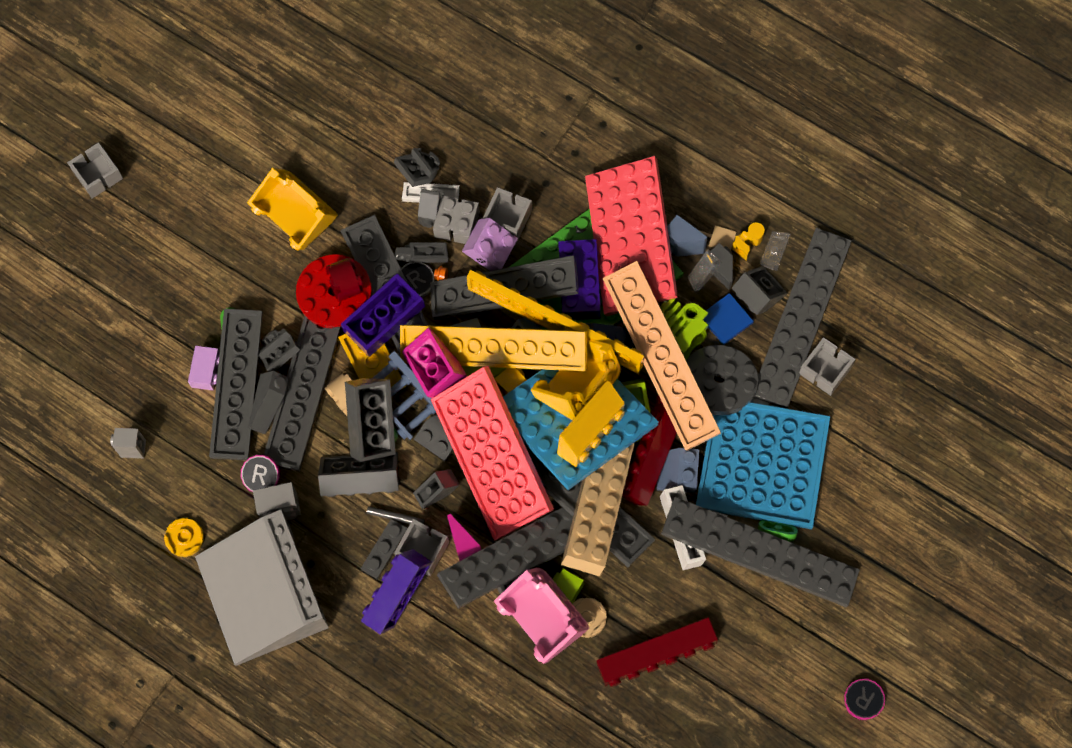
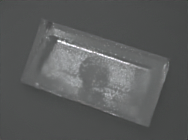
(775, 250)
(703, 270)

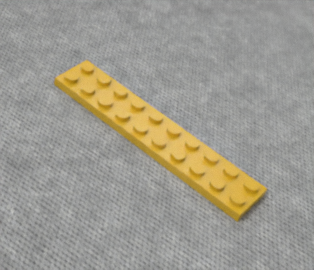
(547, 317)
(507, 346)

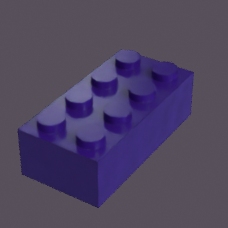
(586, 303)
(382, 315)
(396, 591)

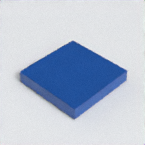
(727, 319)

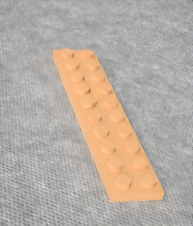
(662, 356)

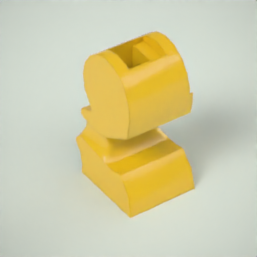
(753, 237)

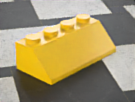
(590, 425)

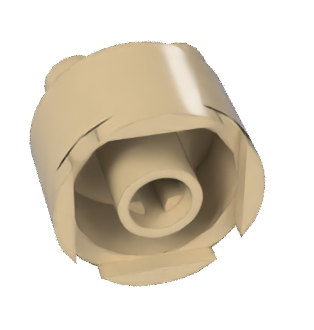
(336, 390)

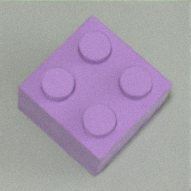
(489, 244)

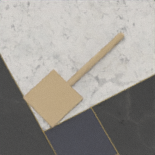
(722, 236)

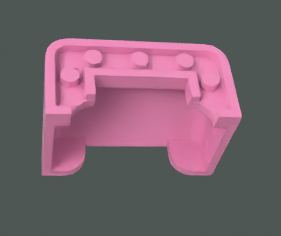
(542, 613)

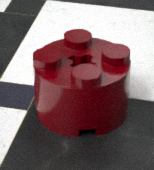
(344, 279)

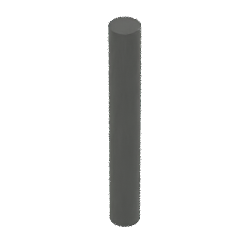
(393, 515)

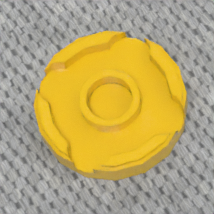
(184, 537)

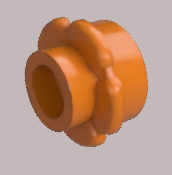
(441, 273)

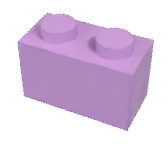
(204, 368)

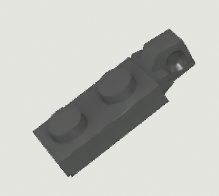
(423, 253)

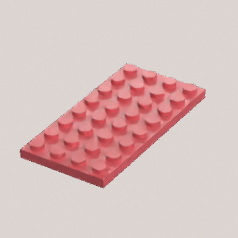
(631, 227)
(491, 453)

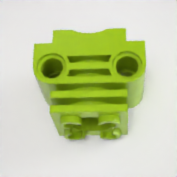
(686, 324)

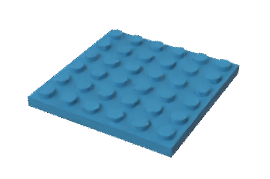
(542, 426)
(765, 465)

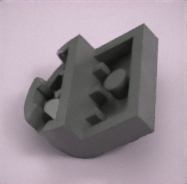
(418, 167)
(277, 349)
(434, 438)

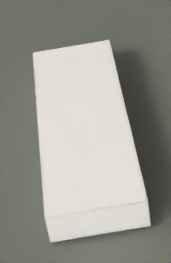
(412, 194)

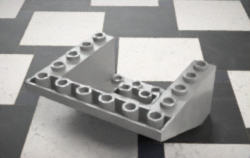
(260, 589)

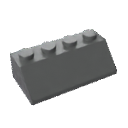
(370, 418)
(349, 476)

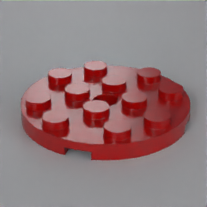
(314, 295)

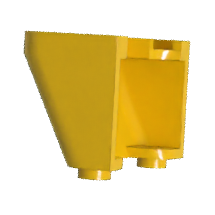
(292, 207)
(572, 390)

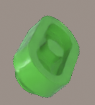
(780, 530)

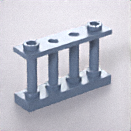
(407, 378)

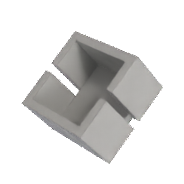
(97, 173)
(507, 214)
(457, 218)
(825, 368)
(277, 498)
(418, 538)

